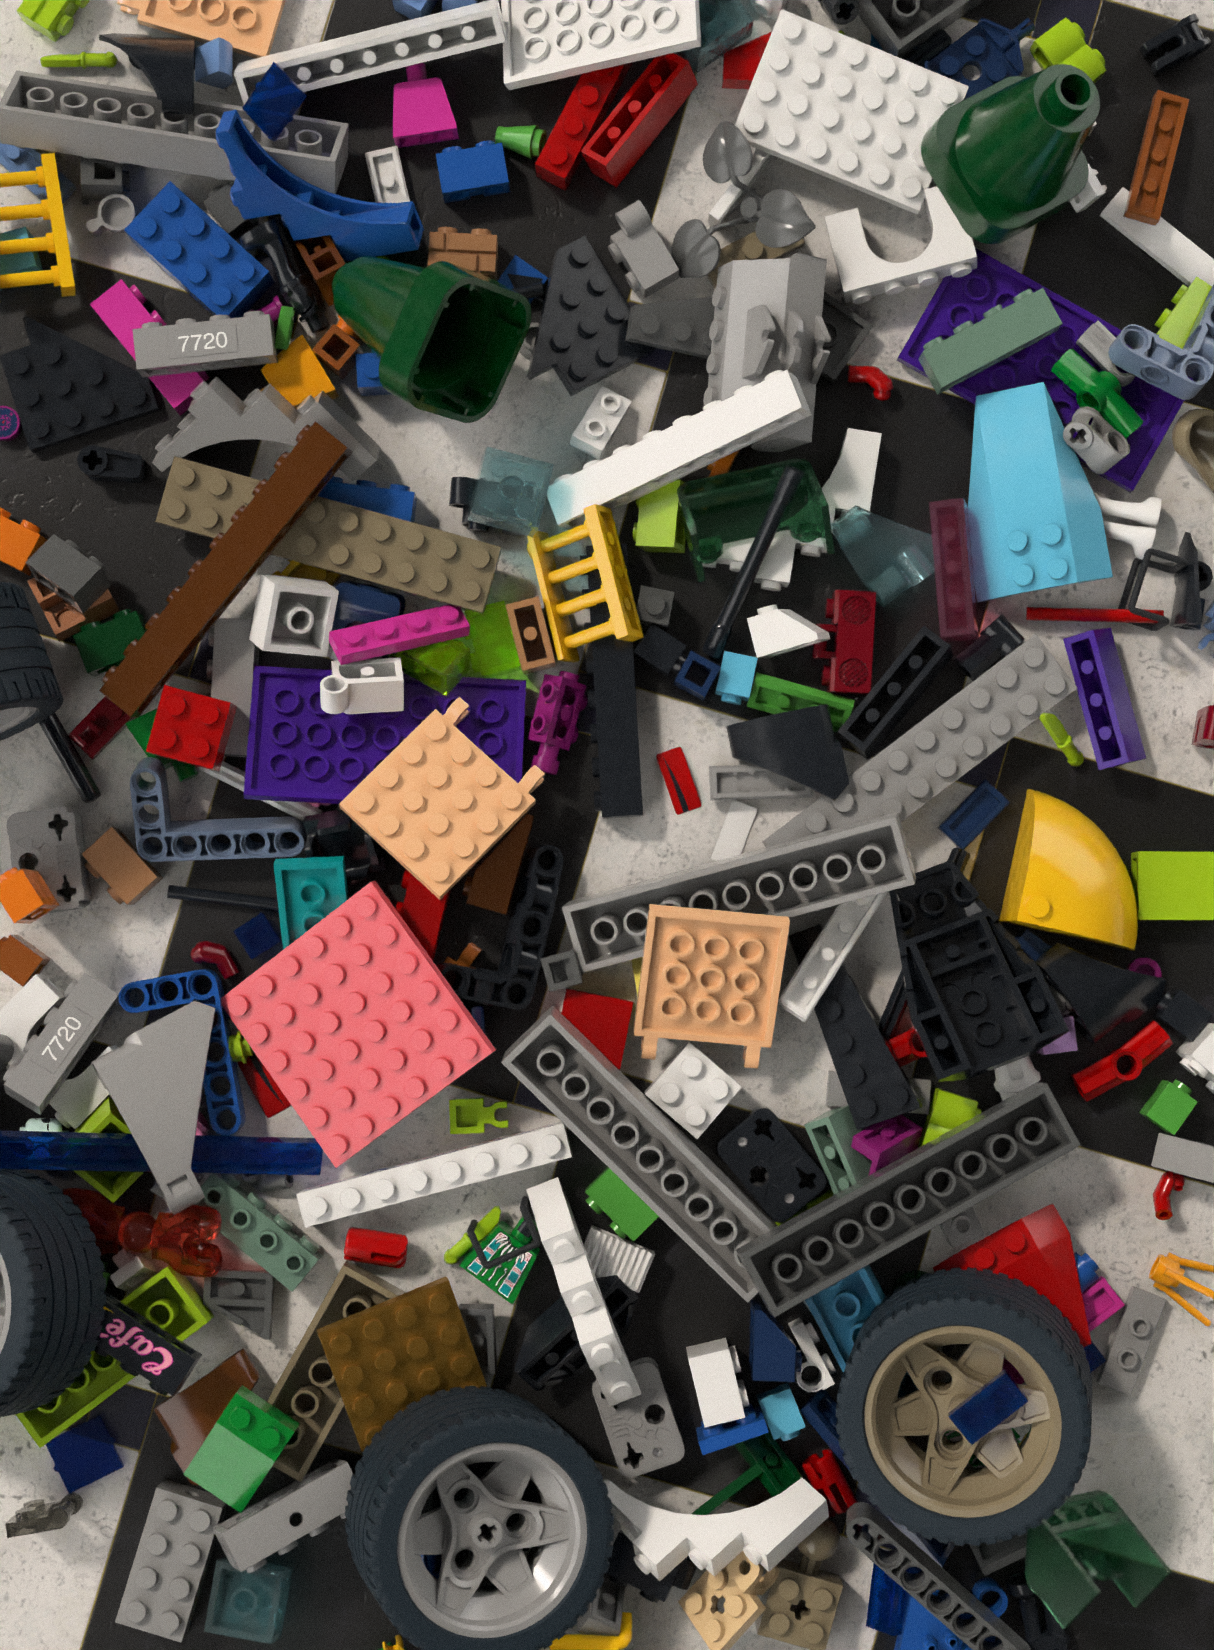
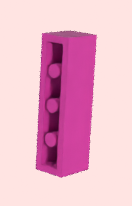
(122, 312)

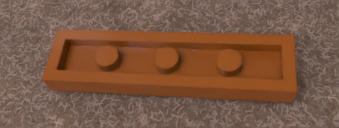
(1156, 158)

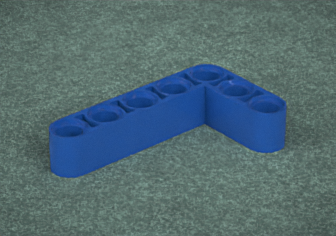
(220, 1033)

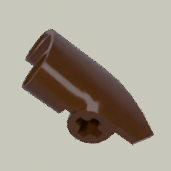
(195, 1410)

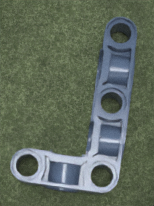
(1165, 363)

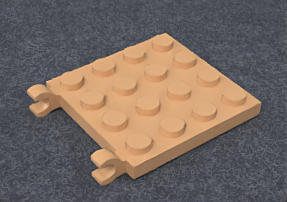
(243, 23)
(439, 801)
(710, 978)

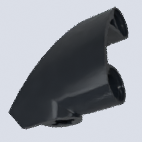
(796, 746)

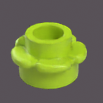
(239, 1048)

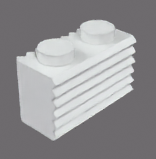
(614, 1256)

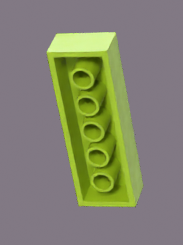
(166, 1301)

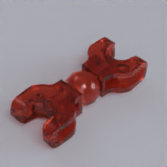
(170, 1237)

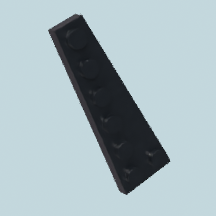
(862, 1057)

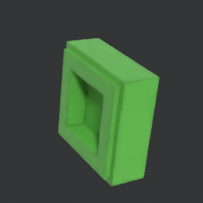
(285, 327)

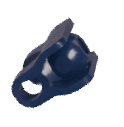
(365, 604)

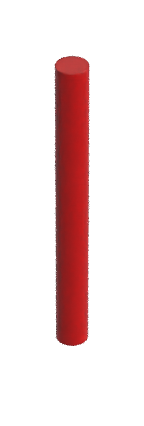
(1087, 615)

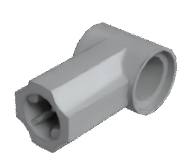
(1096, 344)

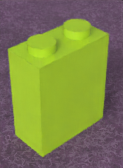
(1173, 885)

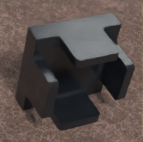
(338, 835)

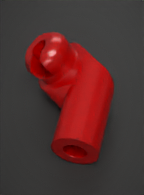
(874, 377)
(1161, 1195)

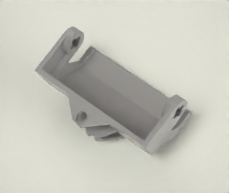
(768, 323)

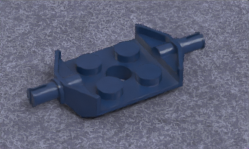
(988, 48)

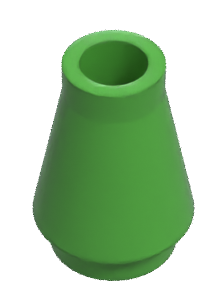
(522, 139)

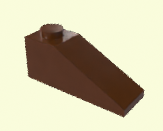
(322, 262)
(497, 875)

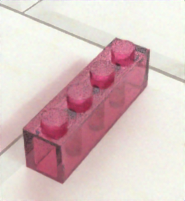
(953, 570)

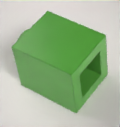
(1169, 1106)

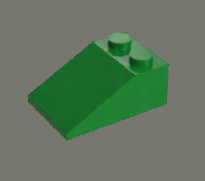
(241, 1448)

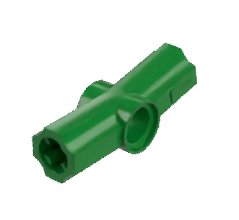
(1098, 391)

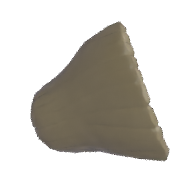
(1195, 442)

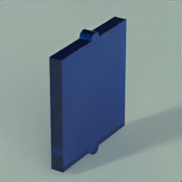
(274, 101)
(84, 1454)

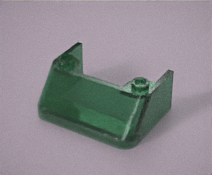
(735, 504)
(1108, 1544)

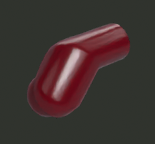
(215, 954)

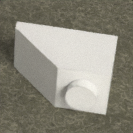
(782, 631)

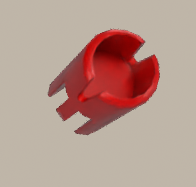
(376, 1247)
(829, 1481)

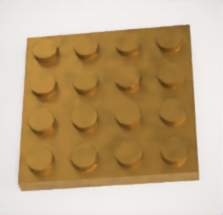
(399, 1355)

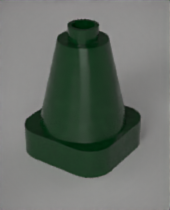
(1013, 151)
(437, 329)

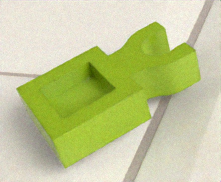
(471, 1115)

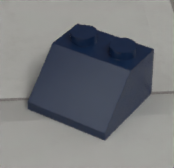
(771, 1348)

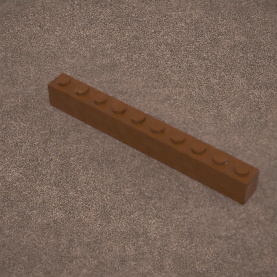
(225, 570)

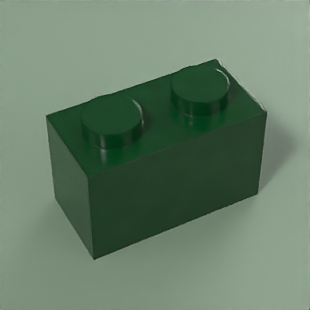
(104, 644)

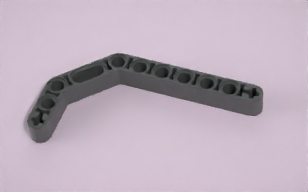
(928, 1580)

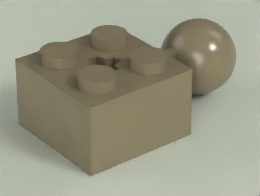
(804, 1581)

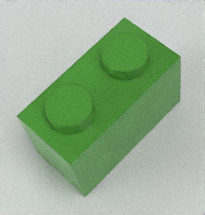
(626, 1209)

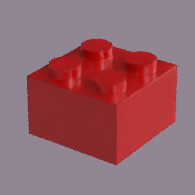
(191, 728)

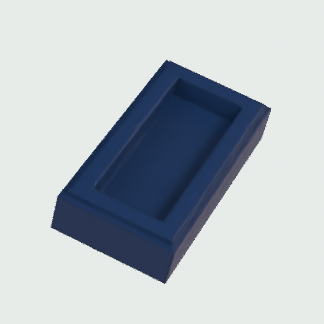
(973, 815)

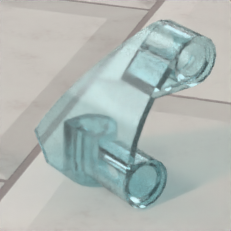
(884, 552)

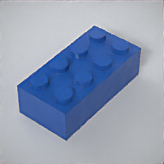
(198, 254)

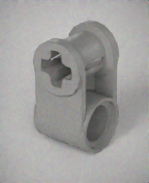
(1095, 443)

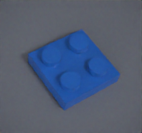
(732, 1432)

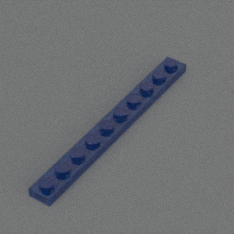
(121, 1153)

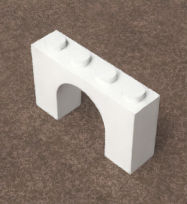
(867, 275)
(21, 1020)

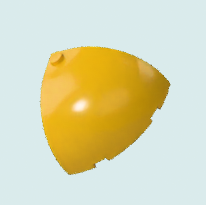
(1068, 877)

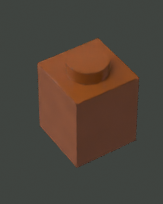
(337, 351)
(21, 959)

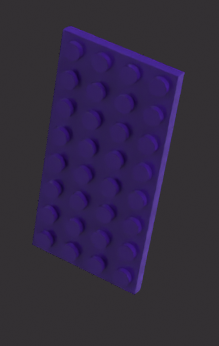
(996, 284)
(322, 757)

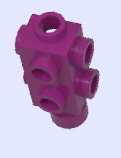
(556, 718)

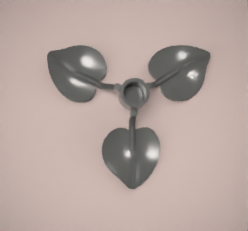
(778, 213)

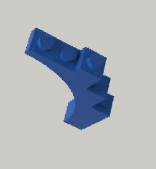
(308, 211)

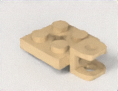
(739, 1585)

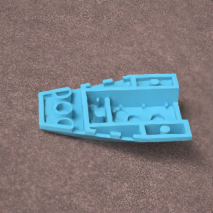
(1029, 500)

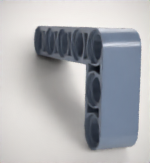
(205, 830)

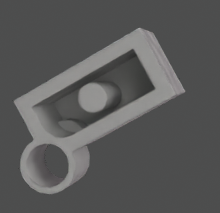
(642, 251)

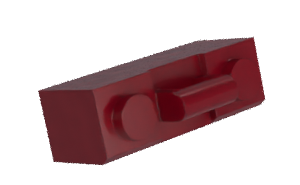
(853, 629)

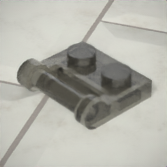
(43, 1517)

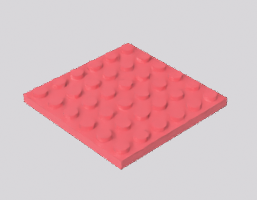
(356, 1024)

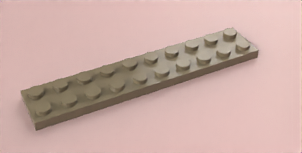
(341, 538)

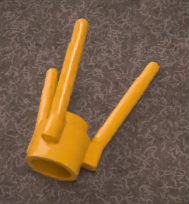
(1167, 1273)

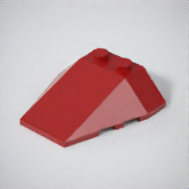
(1039, 1255)

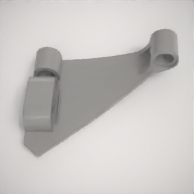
(159, 1091)

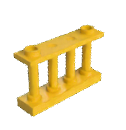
(54, 241)
(614, 589)

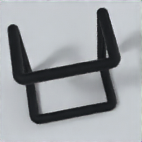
(1145, 563)
(527, 1213)

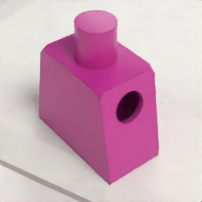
(421, 110)

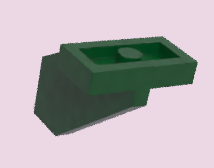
(767, 1464)

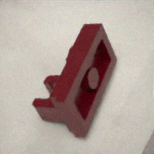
(99, 727)

